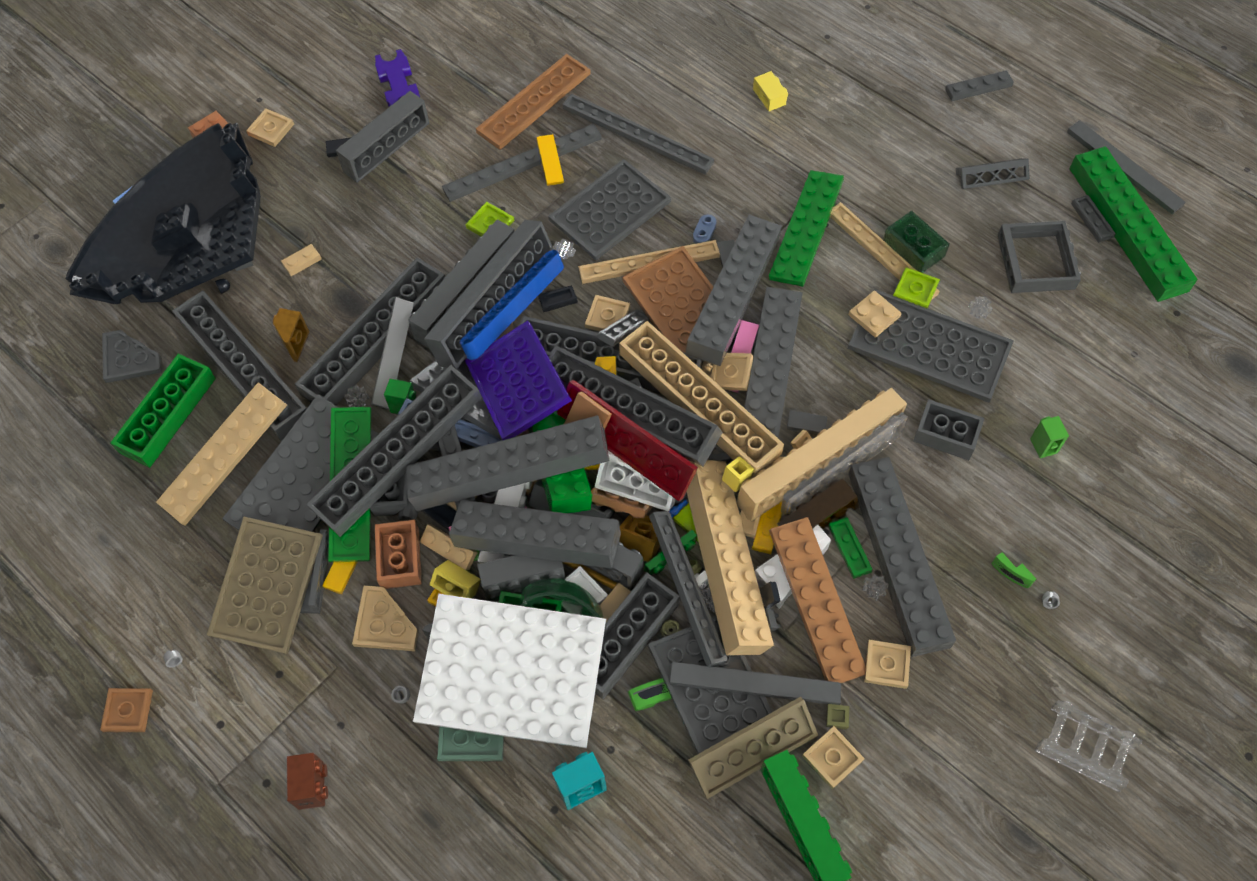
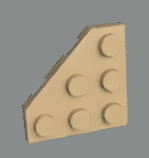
(383, 623)

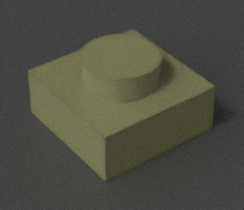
(837, 716)

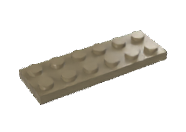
(748, 748)

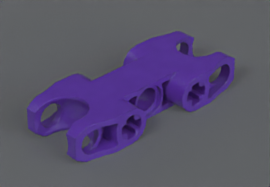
(395, 74)

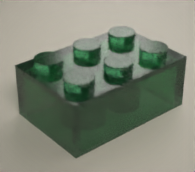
(916, 242)

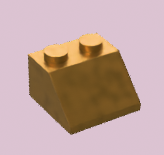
(291, 330)
(640, 536)

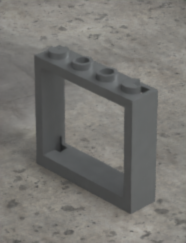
(1038, 229)

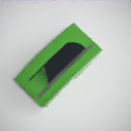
(1019, 575)
(649, 694)

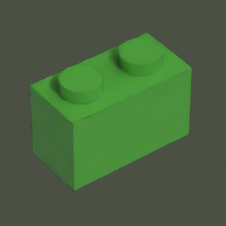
(1049, 436)

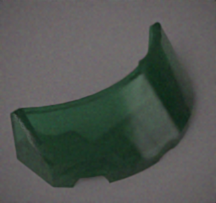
(561, 590)

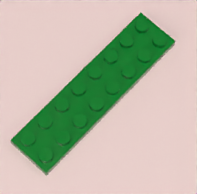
(806, 228)
(348, 438)

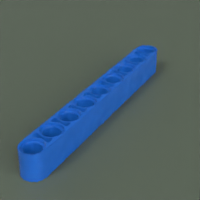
(511, 305)

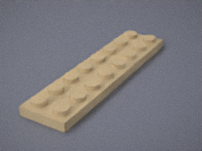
(221, 454)

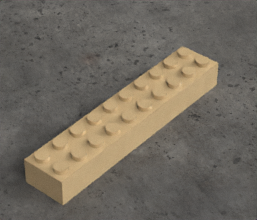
(696, 392)
(770, 484)
(728, 562)

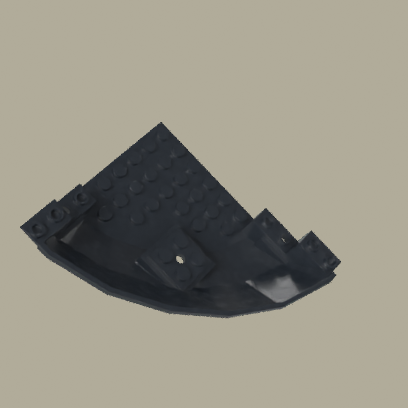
(175, 224)

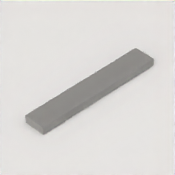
(392, 349)

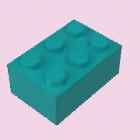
(579, 780)

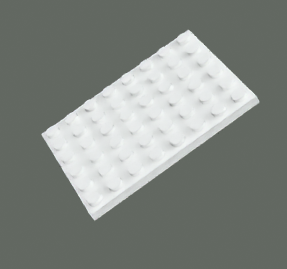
(510, 671)

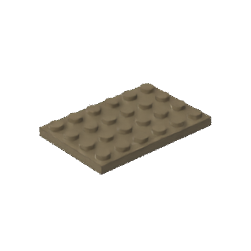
(265, 585)

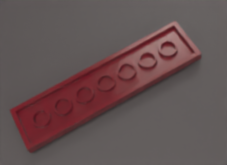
(640, 448)

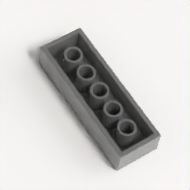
(383, 136)
(632, 629)

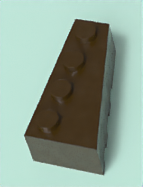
(825, 505)

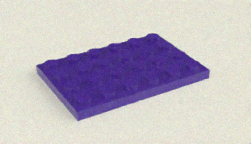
(518, 381)

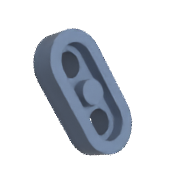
(706, 227)

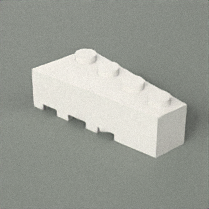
(624, 481)
(773, 570)

